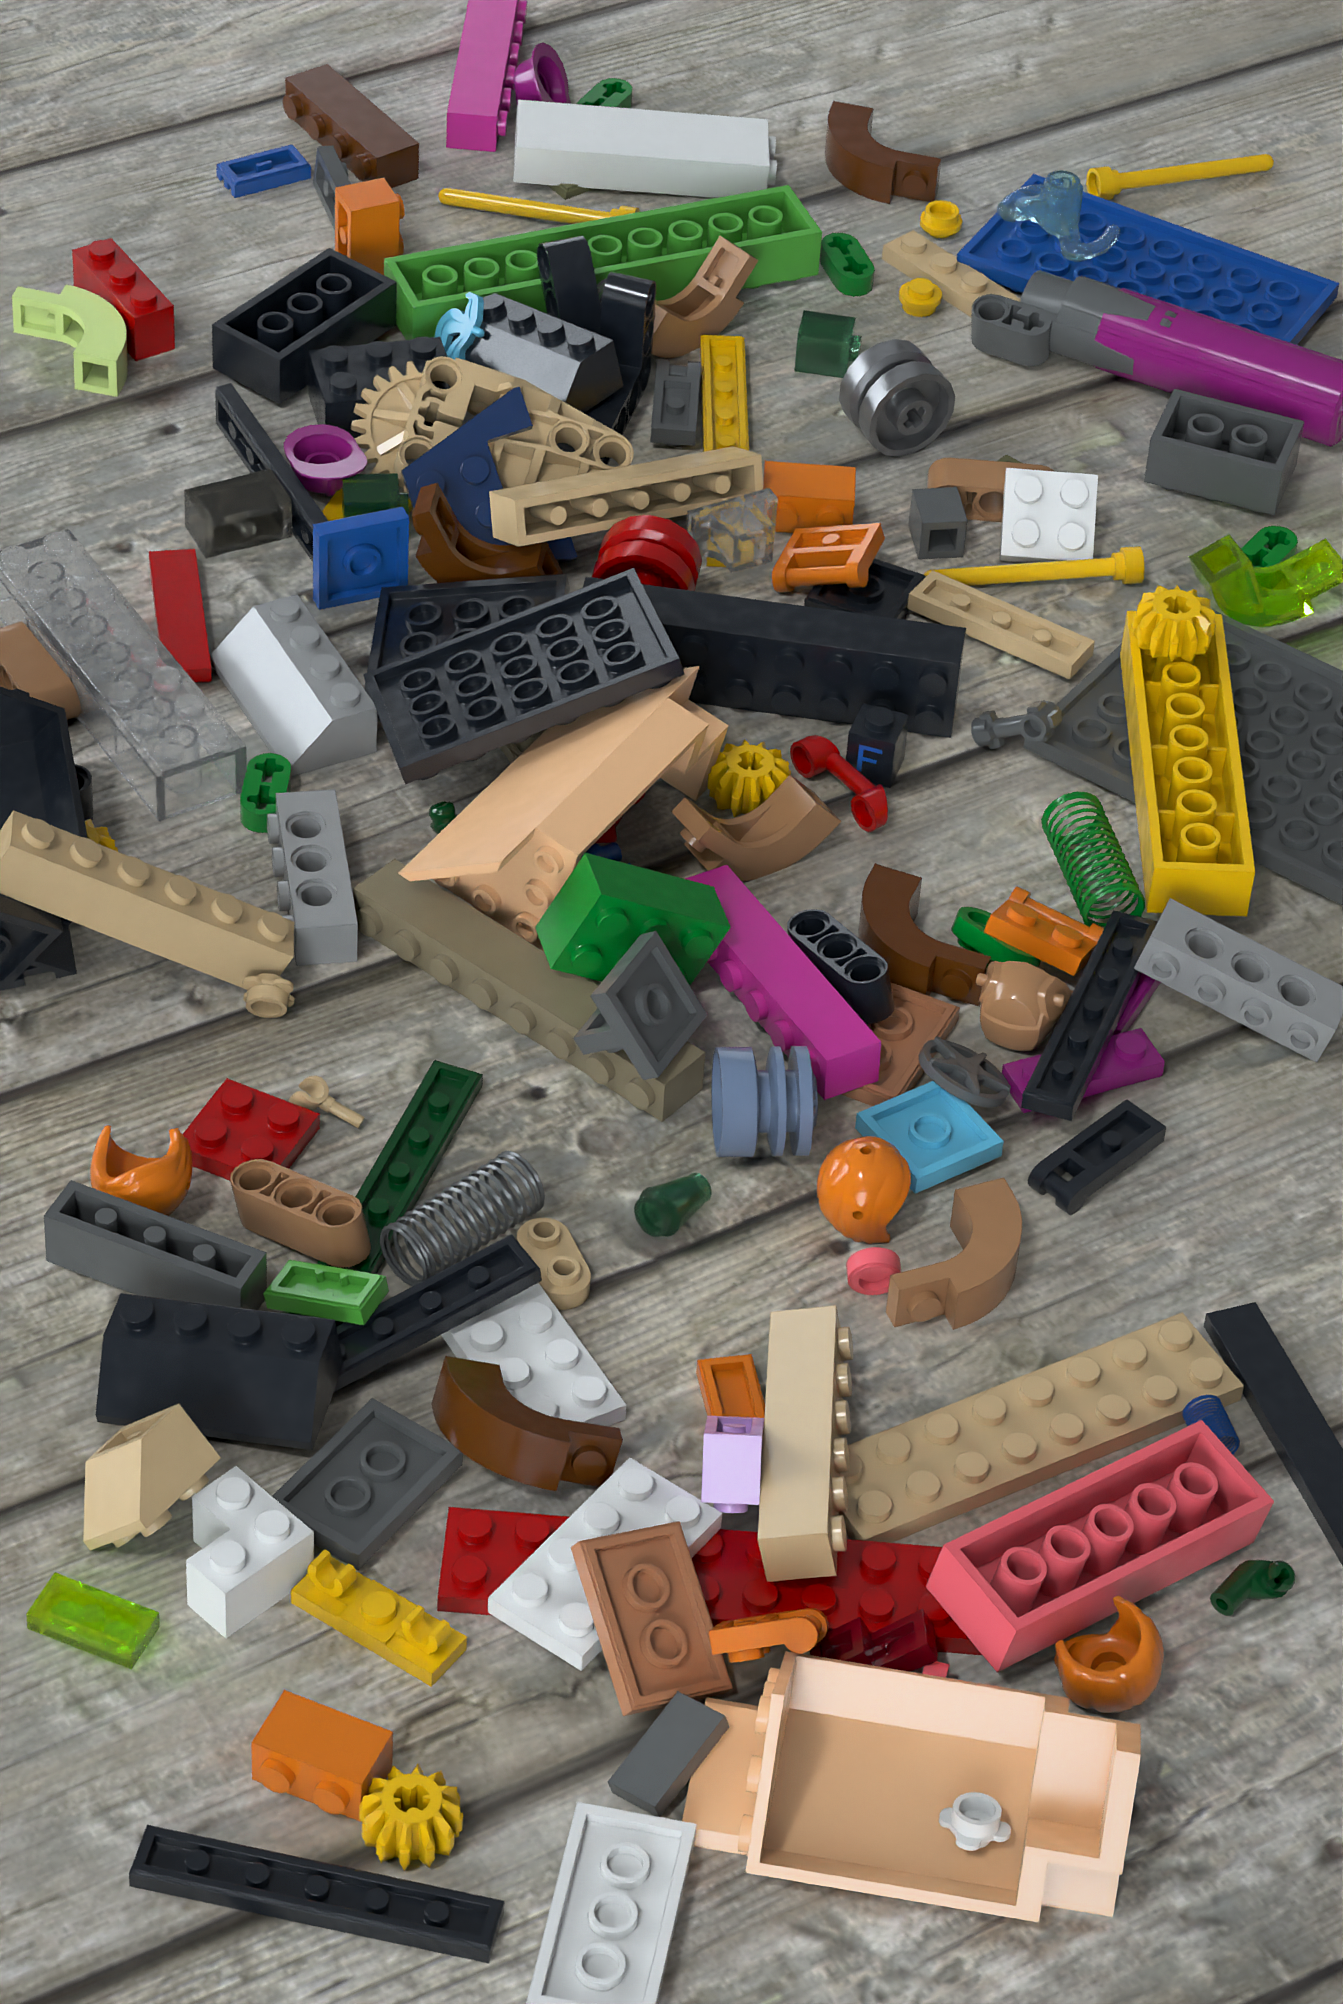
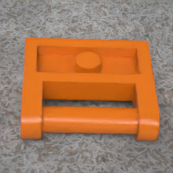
(828, 556)
(1043, 932)
(752, 1636)

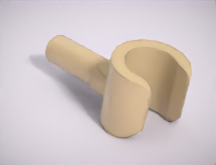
(320, 1098)

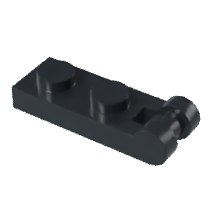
(1097, 1155)

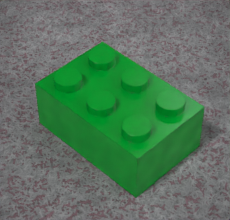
(613, 903)

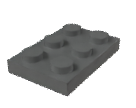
(368, 1481)

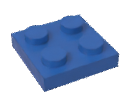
(359, 557)

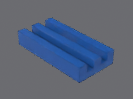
(263, 171)

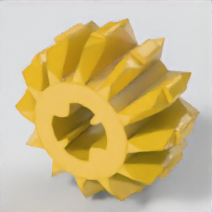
(1174, 623)
(746, 776)
(411, 1816)

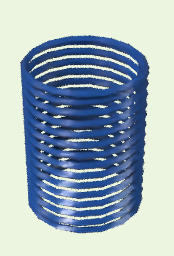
(1210, 1419)

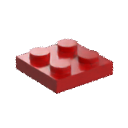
(247, 1126)

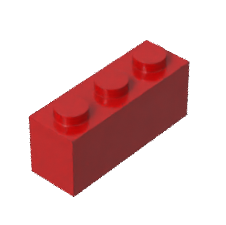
(145, 310)

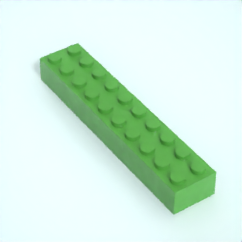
(649, 244)

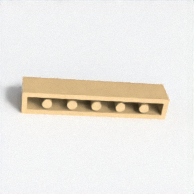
(605, 497)
(140, 903)
(804, 1444)

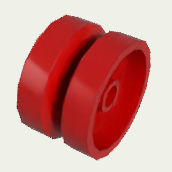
(655, 548)

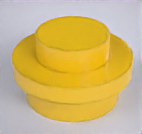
(941, 219)
(920, 297)

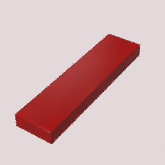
(180, 610)

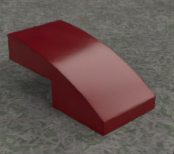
(899, 1646)

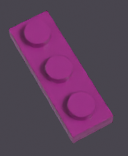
(1126, 1061)

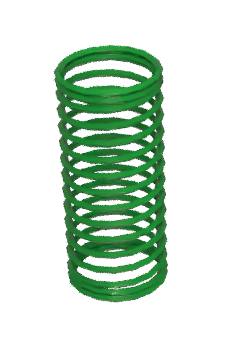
(1101, 821)

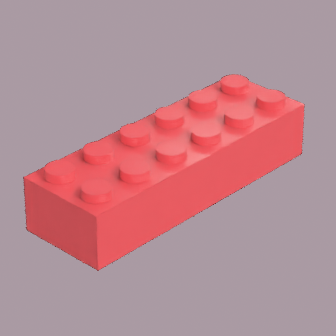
(1098, 1538)

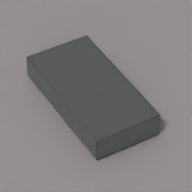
(668, 1754)

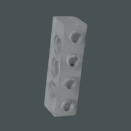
(314, 875)
(1243, 980)

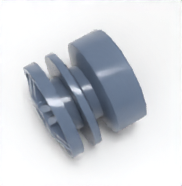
(762, 1101)

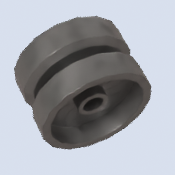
(897, 397)

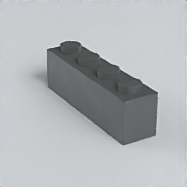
(150, 1251)

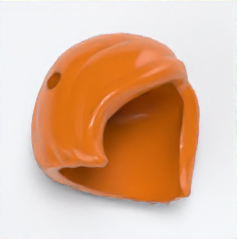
(148, 1182)
(863, 1188)
(1114, 1667)

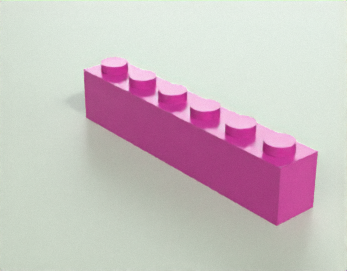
(485, 74)
(789, 991)

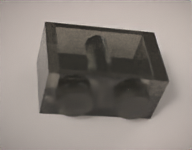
(238, 513)

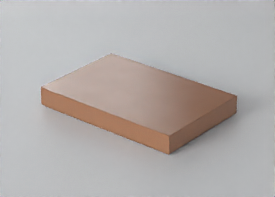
(902, 1036)
(650, 1617)

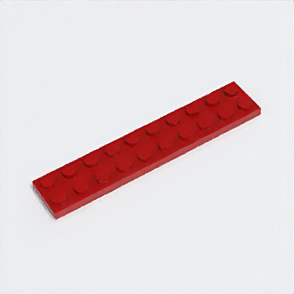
(871, 1580)

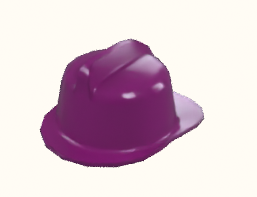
(542, 77)
(323, 457)

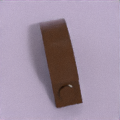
(871, 167)
(456, 555)
(912, 956)
(514, 1439)

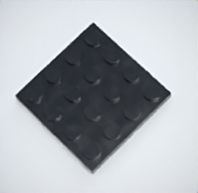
(430, 614)

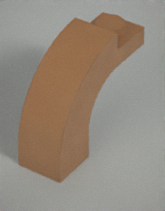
(704, 304)
(763, 840)
(978, 1278)

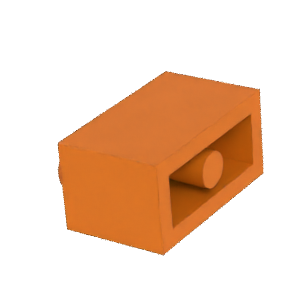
(368, 222)
(811, 494)
(320, 1754)

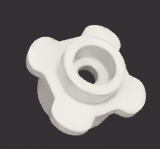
(975, 1821)

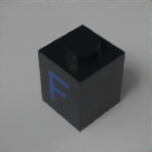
(877, 743)

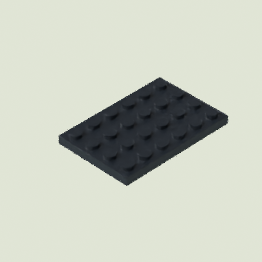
(522, 675)

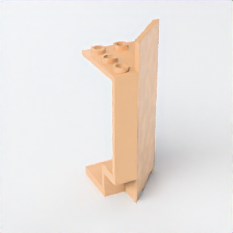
(561, 795)
(857, 1760)

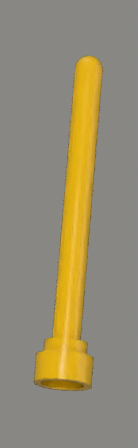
(1108, 182)
(527, 208)
(1122, 565)

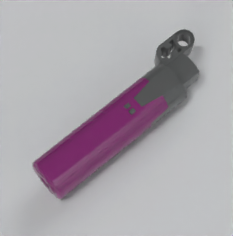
(1162, 349)

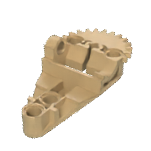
(397, 413)

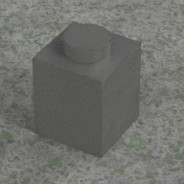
(937, 523)

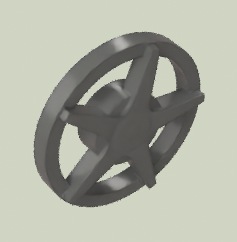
(963, 1073)

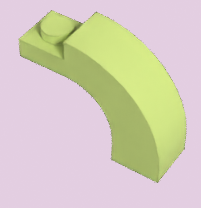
(83, 322)

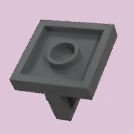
(643, 1009)

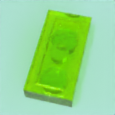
(93, 1620)

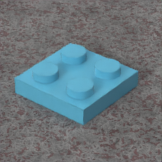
(933, 1133)

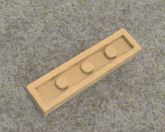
(924, 259)
(1001, 624)

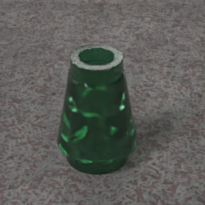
(671, 1204)

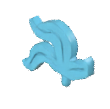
(462, 323)

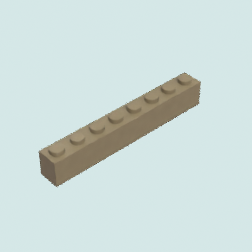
(511, 982)

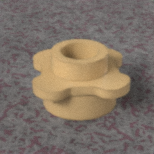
(268, 995)

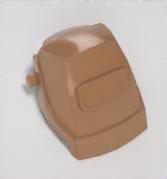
(1019, 1004)

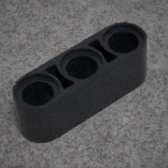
(570, 282)
(845, 962)

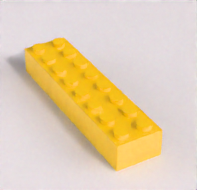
(1187, 778)

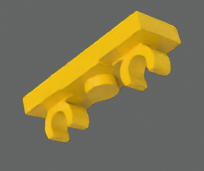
(378, 1618)

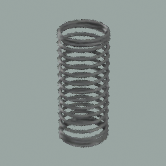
(413, 1239)

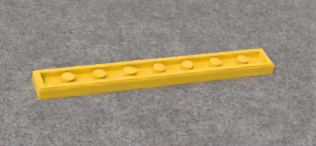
(723, 397)

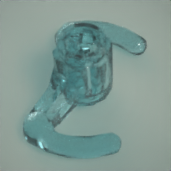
(1057, 210)

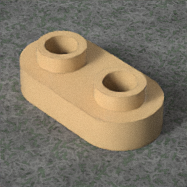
(556, 1254)

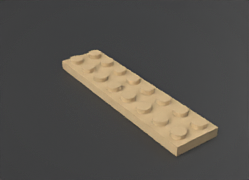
(1030, 1429)

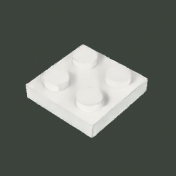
(1048, 516)

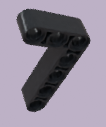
(629, 322)

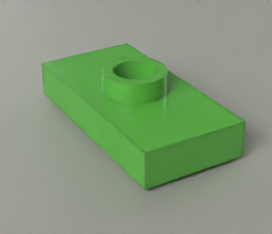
(326, 1292)

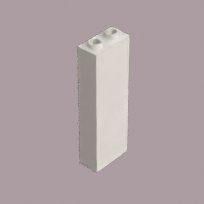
(642, 150)

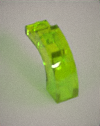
(1269, 593)

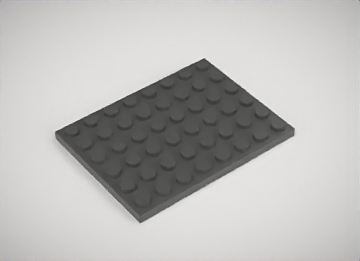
(1287, 740)

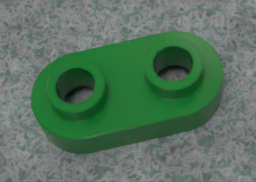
(969, 930)

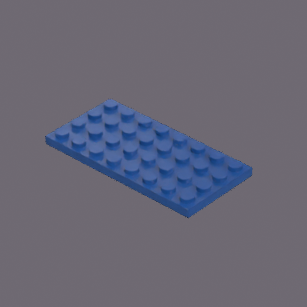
(1159, 263)

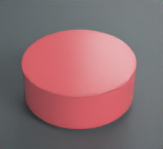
(871, 1270)

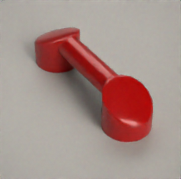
(817, 754)

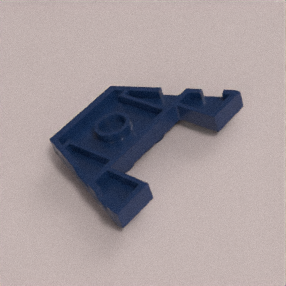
(468, 472)

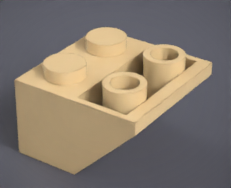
(142, 1475)

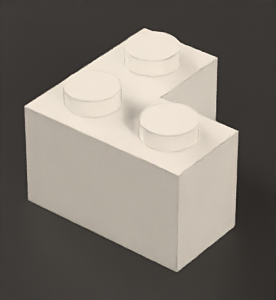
(247, 1555)

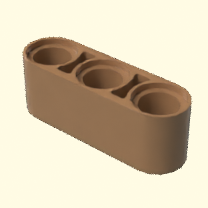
(978, 484)
(32, 669)
(300, 1213)

